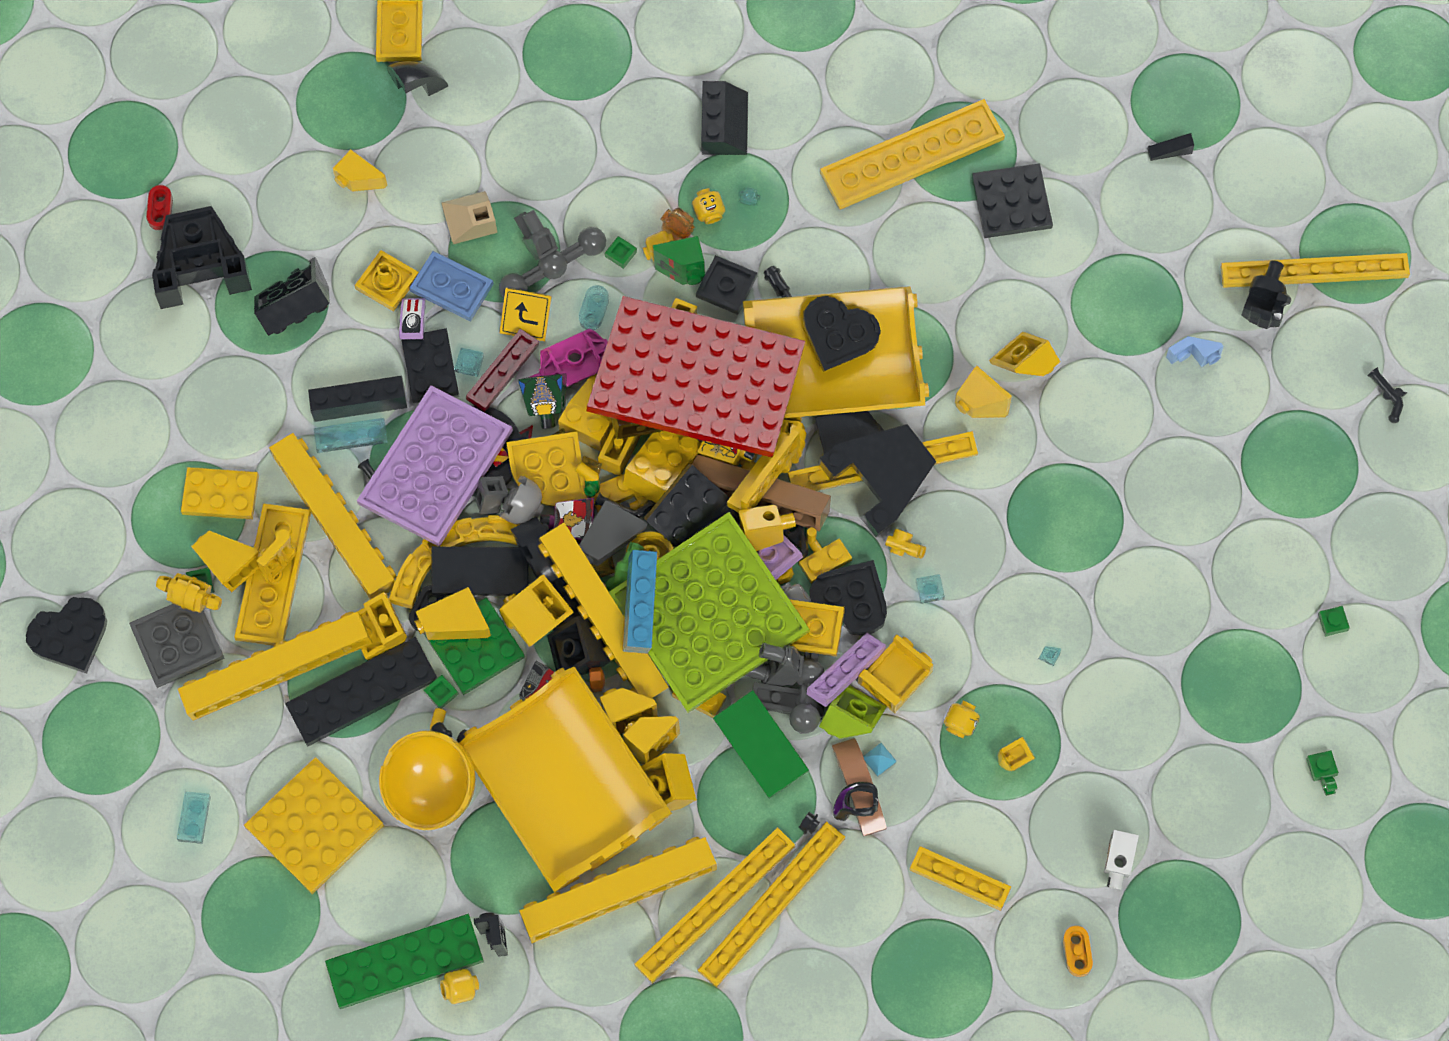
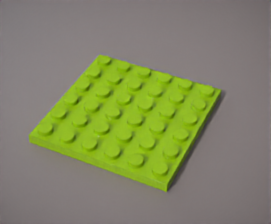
(715, 612)

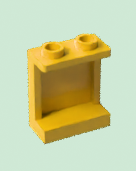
(896, 673)

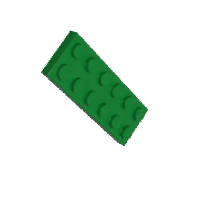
(404, 961)

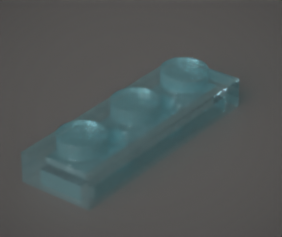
(350, 435)

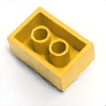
(660, 463)

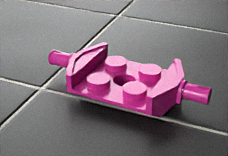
(587, 344)

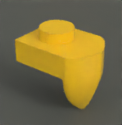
(1015, 755)

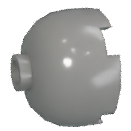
(522, 502)

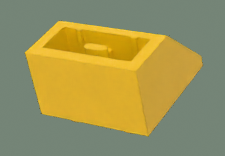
(536, 610)

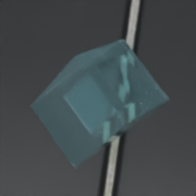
(1050, 655)

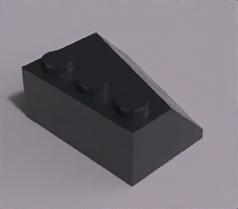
(293, 300)

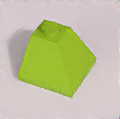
(852, 714)

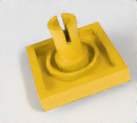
(386, 280)

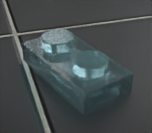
(193, 817)

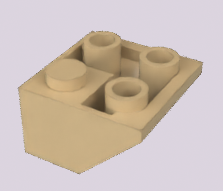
(469, 217)

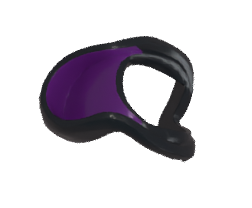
(842, 804)

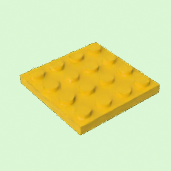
(313, 825)

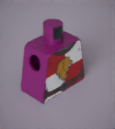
(576, 514)

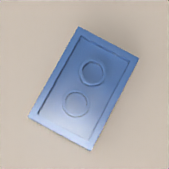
(451, 286)

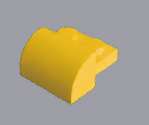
(381, 625)

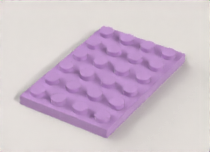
(434, 465)

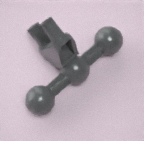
(543, 247)
(787, 669)

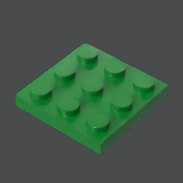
(479, 659)

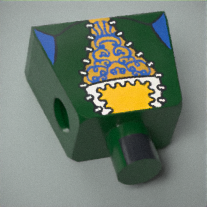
(544, 396)

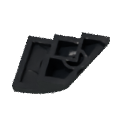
(845, 427)

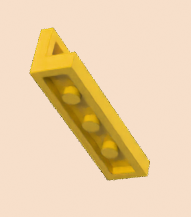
(764, 473)

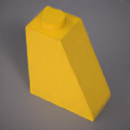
(227, 558)
(453, 618)

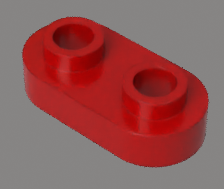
(159, 209)

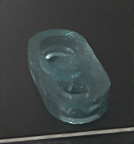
(593, 309)

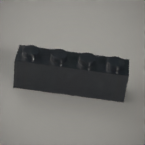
(357, 398)

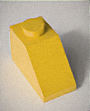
(358, 174)

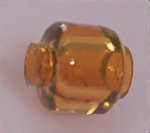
(678, 223)

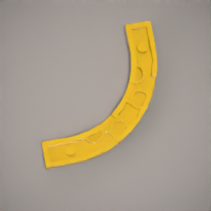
(462, 533)

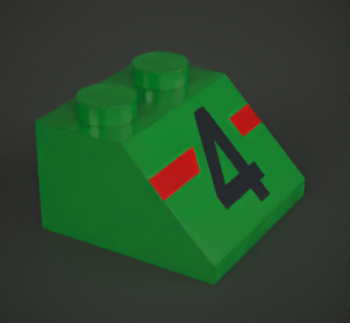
(680, 260)

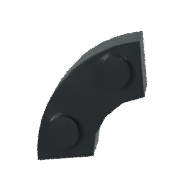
(527, 539)

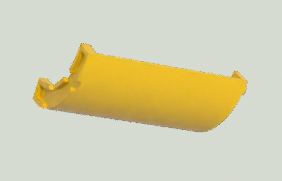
(875, 381)
(565, 779)

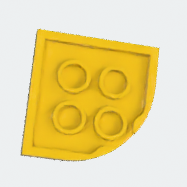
(550, 465)

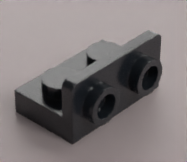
(494, 930)

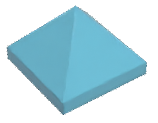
(879, 759)

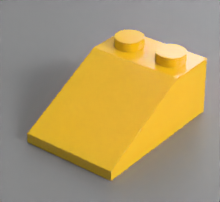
(591, 427)

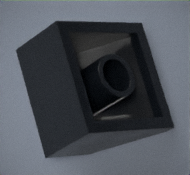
(577, 647)

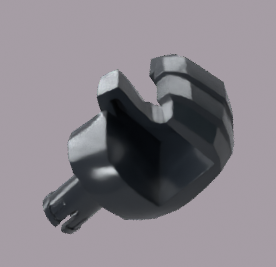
(1267, 298)

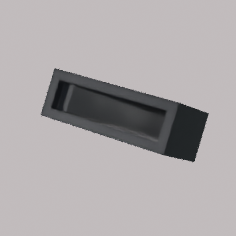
(1171, 148)

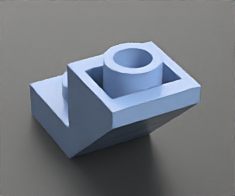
(1202, 350)

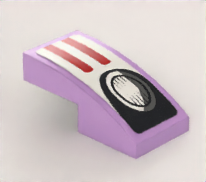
(412, 318)

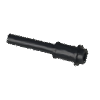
(779, 285)

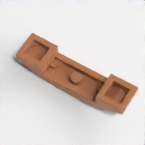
(855, 770)

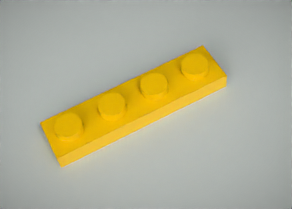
(960, 878)

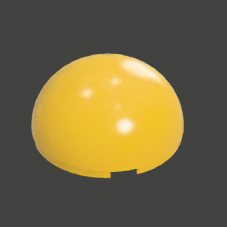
(427, 780)

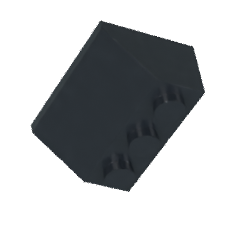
(724, 119)

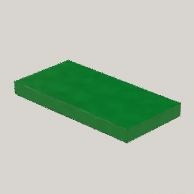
(761, 744)

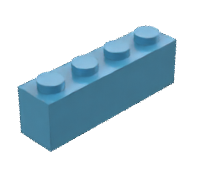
(640, 601)

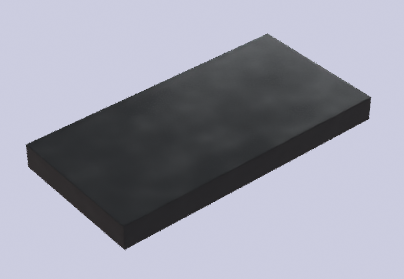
(482, 569)

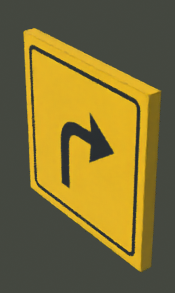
(525, 312)

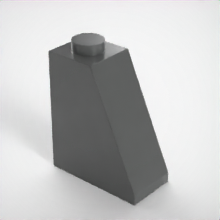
(610, 533)

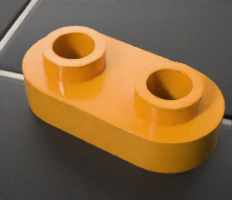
(1077, 952)

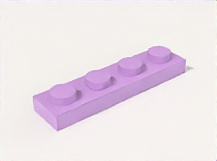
(846, 669)

